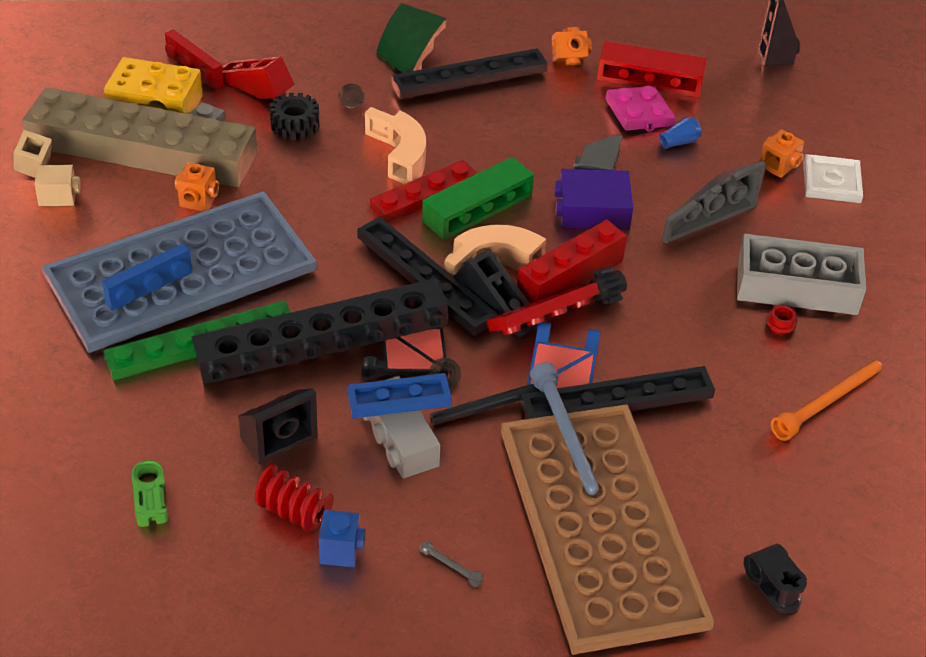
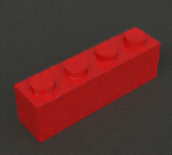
(651, 67)
(572, 262)

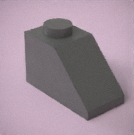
(600, 154)

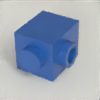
(340, 538)

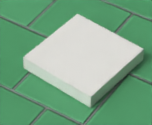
(833, 178)

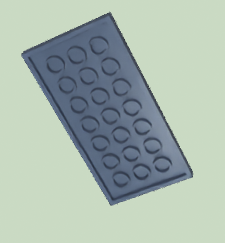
(232, 253)

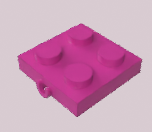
(639, 108)

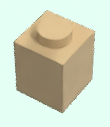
(30, 152)
(56, 185)

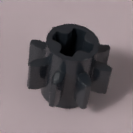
(610, 285)

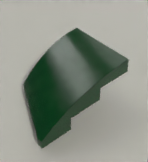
(409, 37)

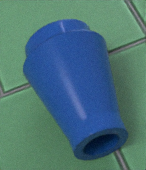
(682, 133)

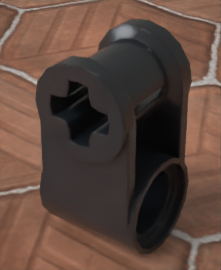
(776, 577)

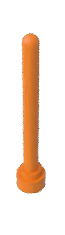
(788, 423)

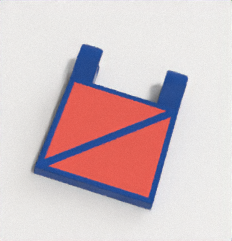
(572, 364)

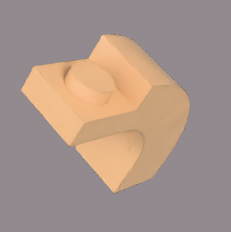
(408, 138)
(510, 245)

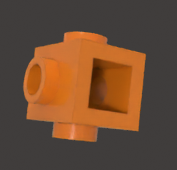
(563, 50)
(782, 152)
(196, 186)

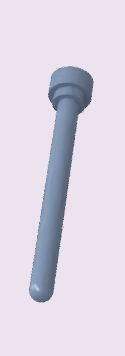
(545, 378)

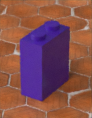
(592, 197)

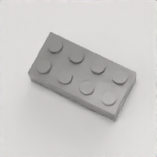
(801, 274)

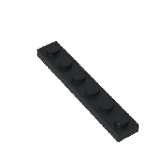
(468, 73)
(418, 267)
(636, 391)

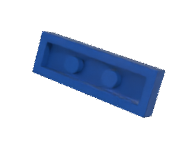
(147, 276)
(398, 395)

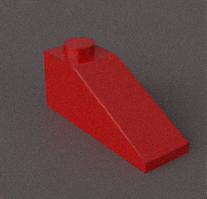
(259, 76)

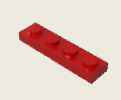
(410, 196)
(534, 312)

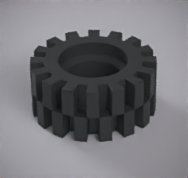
(294, 116)

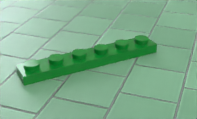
(177, 344)

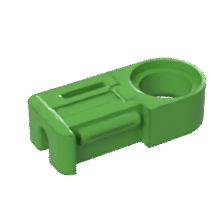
(149, 496)

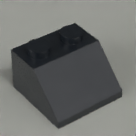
(280, 424)

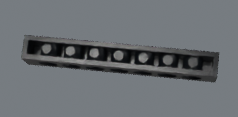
(320, 331)

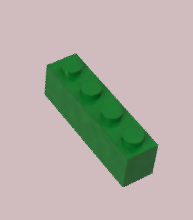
(477, 198)

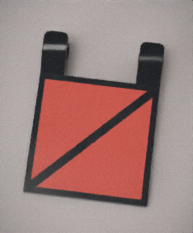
(407, 355)

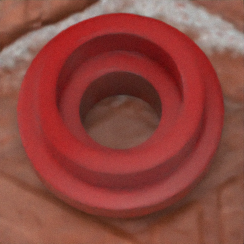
(782, 319)

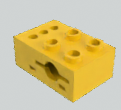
(155, 85)

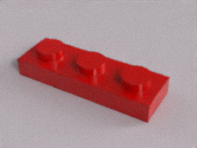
(190, 55)

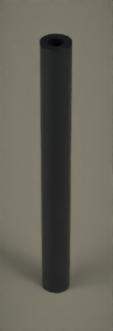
(480, 405)

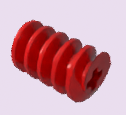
(290, 500)

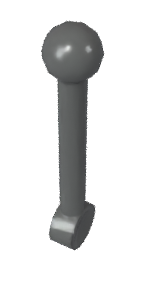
(475, 577)

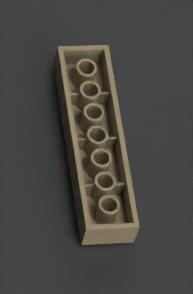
(141, 135)

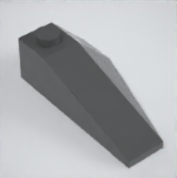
(718, 200)

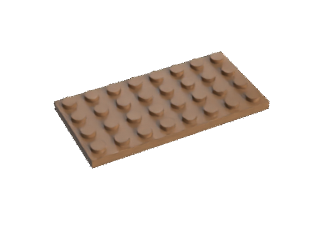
(608, 554)

